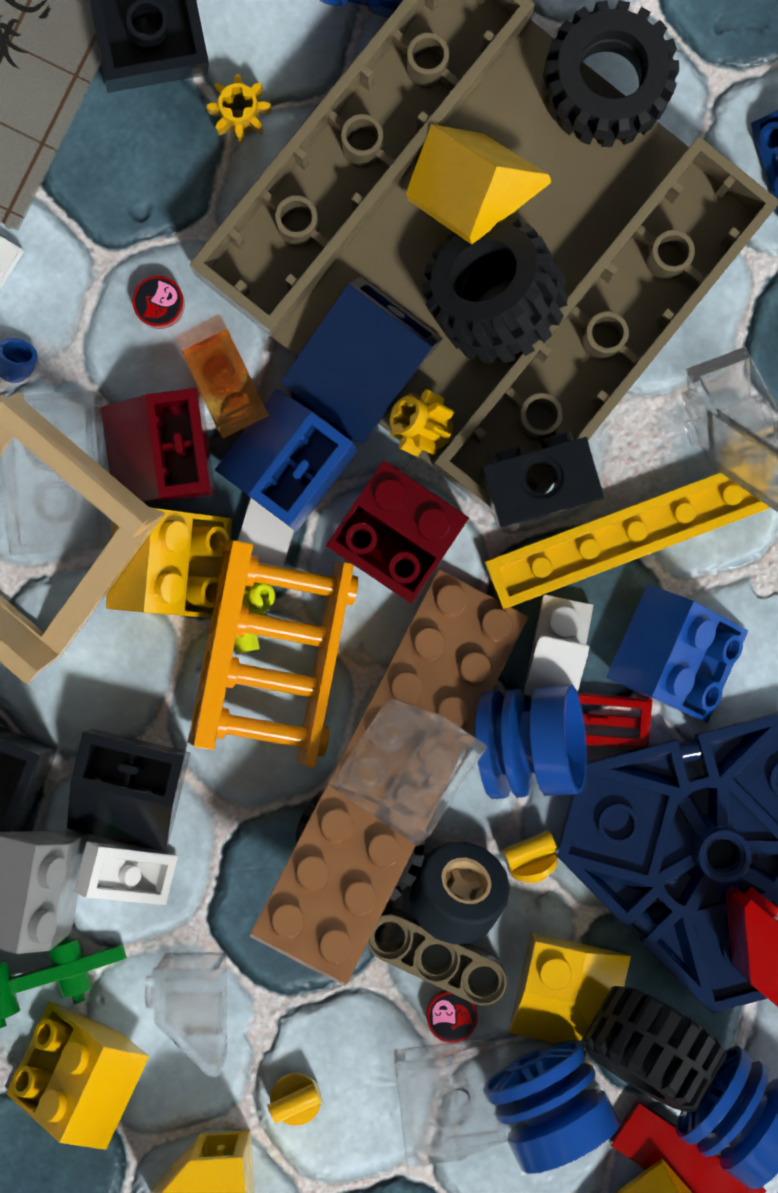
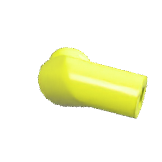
(258, 600)

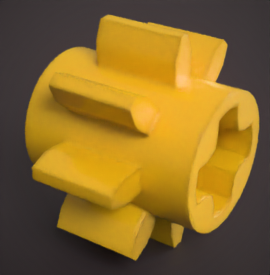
(227, 102)
(421, 423)

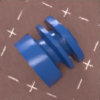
(537, 742)
(552, 1108)
(738, 1120)

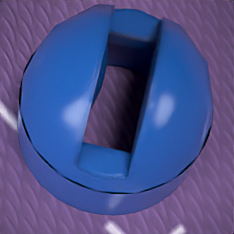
(16, 360)

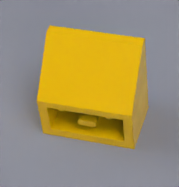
(174, 567)
(77, 1077)
(212, 1165)

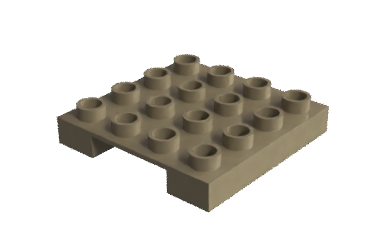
(628, 224)

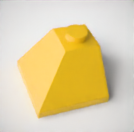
(564, 987)

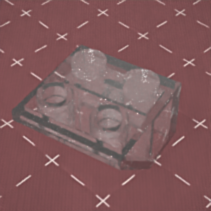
(408, 768)

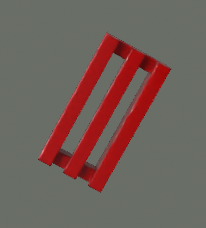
(642, 723)

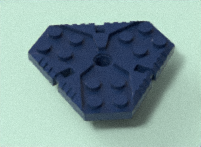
(647, 835)

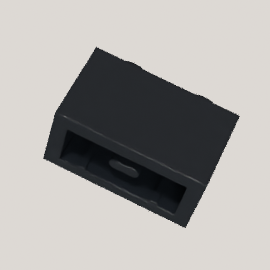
(126, 789)

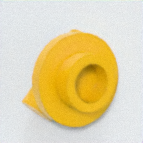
(531, 858)
(294, 1099)

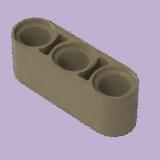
(450, 977)

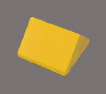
(471, 181)

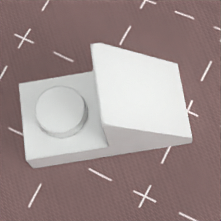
(559, 644)
(125, 872)

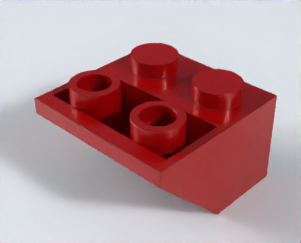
(754, 939)

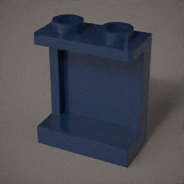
(359, 360)

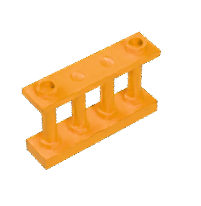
(233, 620)

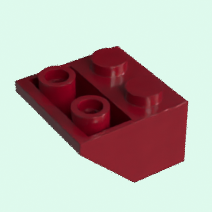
(160, 446)
(397, 531)

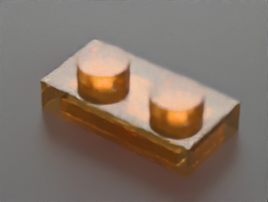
(225, 383)

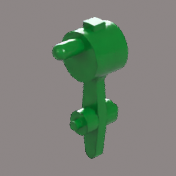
(67, 968)

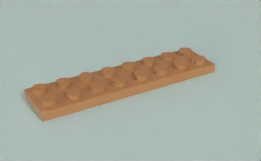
(346, 856)

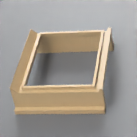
(22, 644)

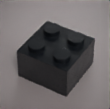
(148, 41)

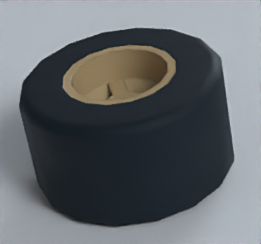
(459, 892)

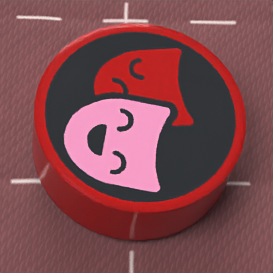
(158, 302)
(451, 1017)

